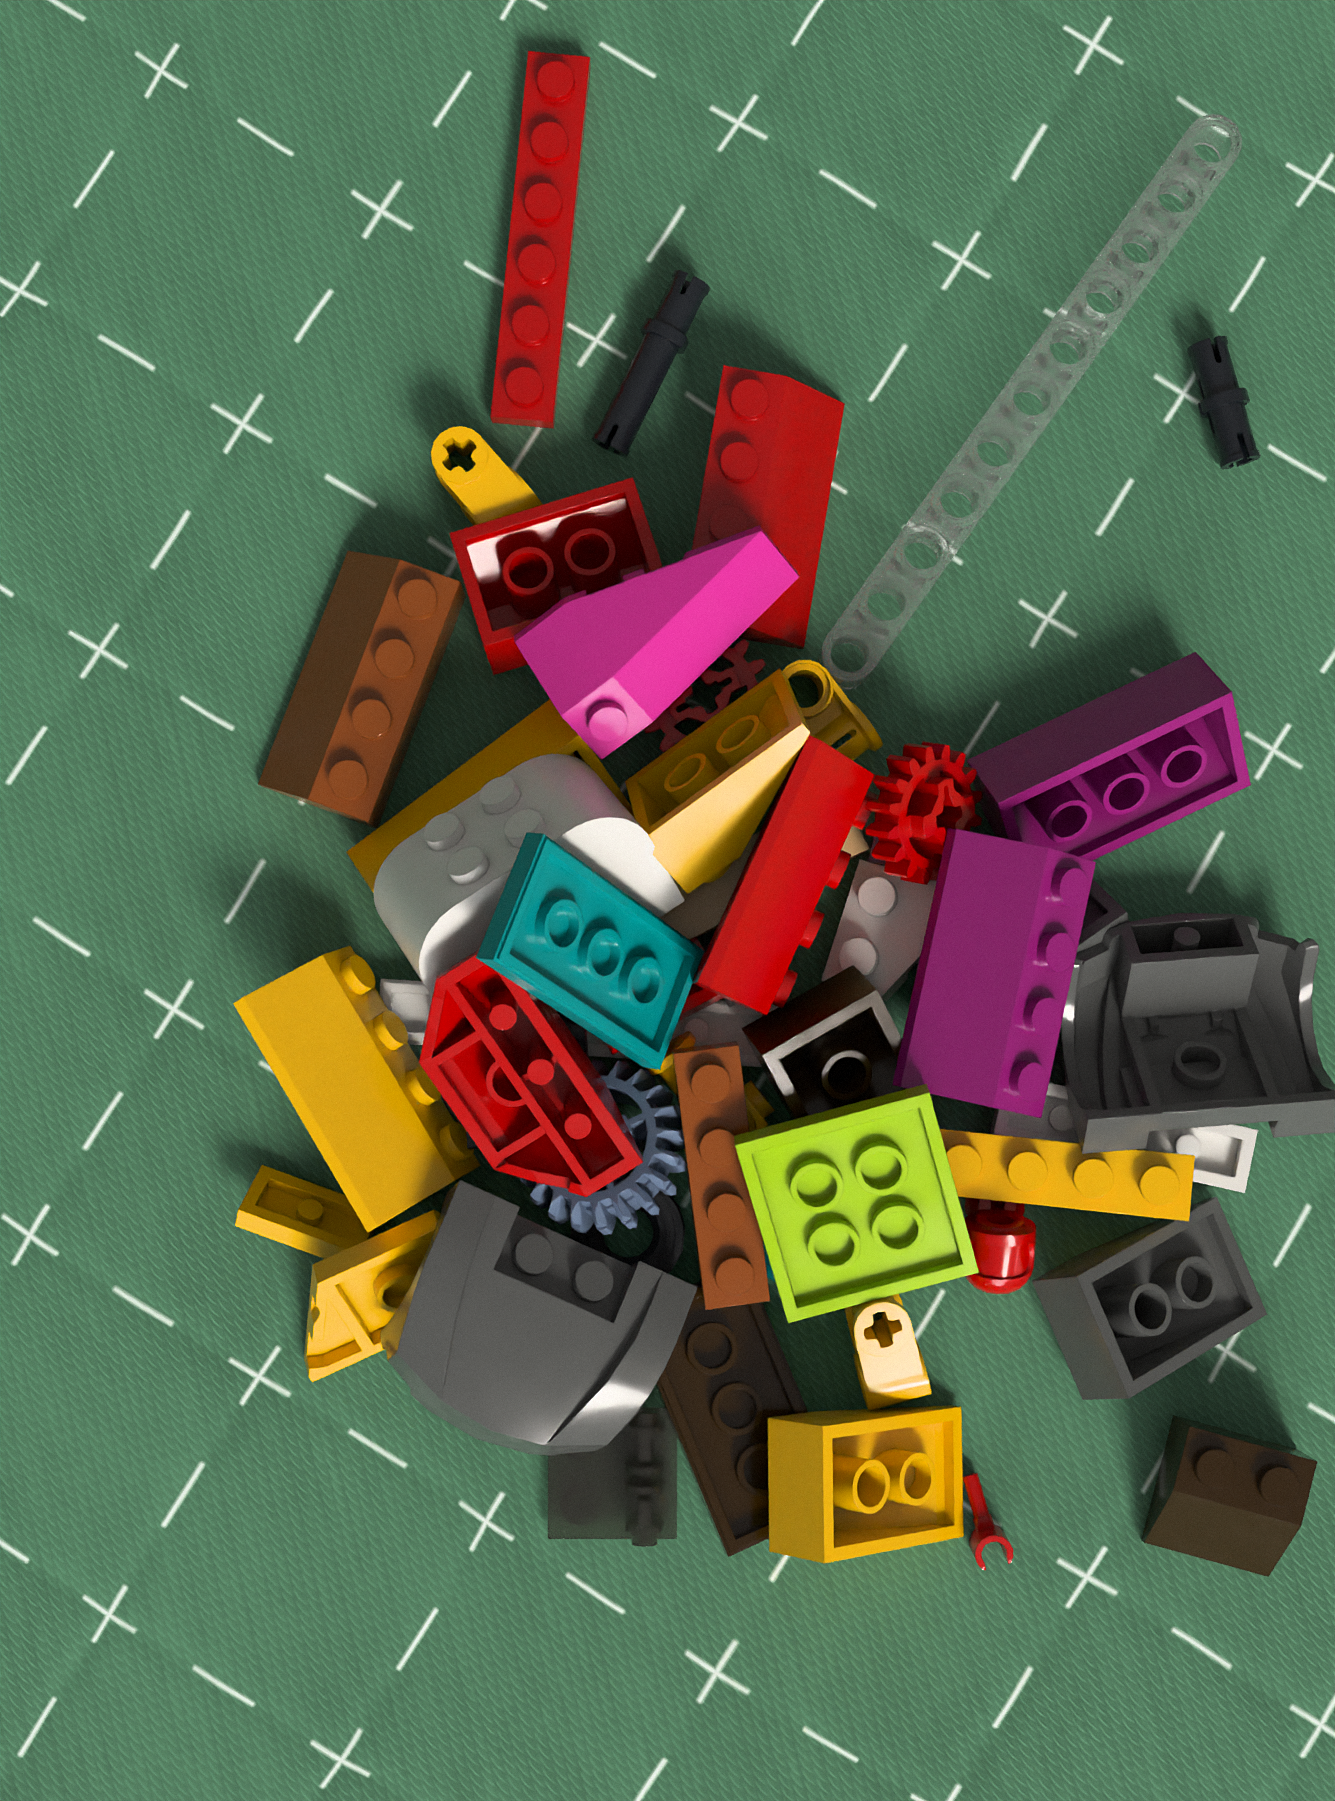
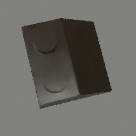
(828, 1046)
(1228, 1496)

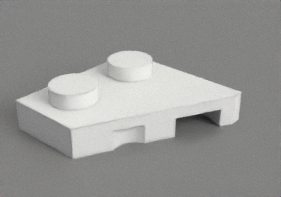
(881, 928)

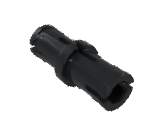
(1223, 402)

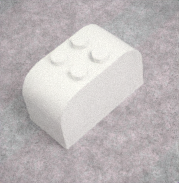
(449, 876)

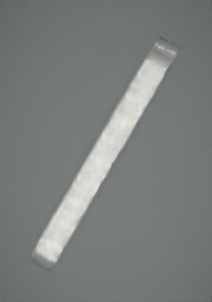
(1040, 374)

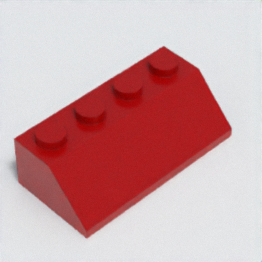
(774, 470)
(785, 877)

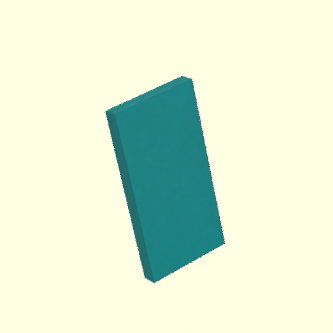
(590, 951)

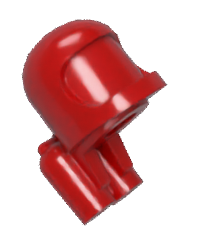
(1001, 1244)

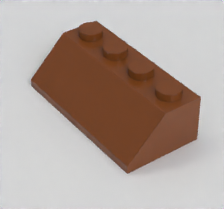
(363, 686)

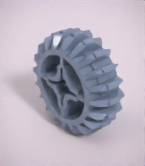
(653, 1133)

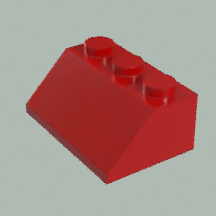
(548, 552)

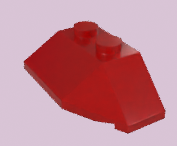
(522, 1083)

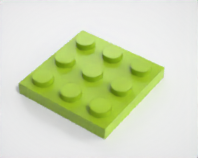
(856, 1203)

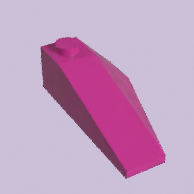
(639, 644)

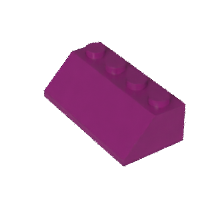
(1117, 764)
(994, 972)

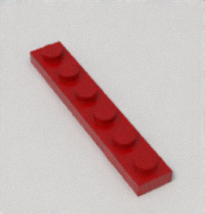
(540, 240)

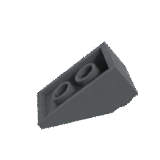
(1149, 1302)

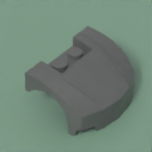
(1193, 1030)
(531, 1330)

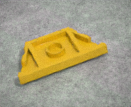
(359, 1294)

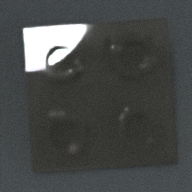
(620, 1488)

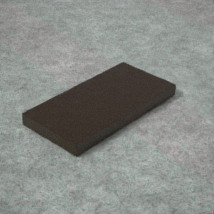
(719, 1396)

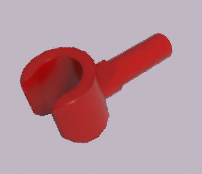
(985, 1529)

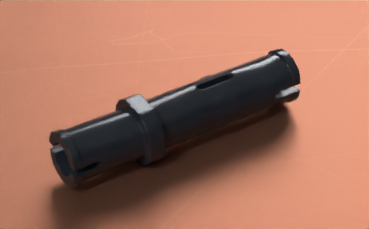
(661, 342)

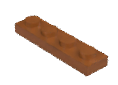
(722, 1211)

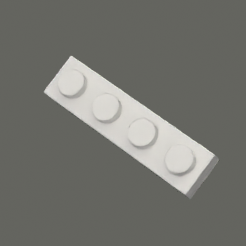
(1220, 1152)

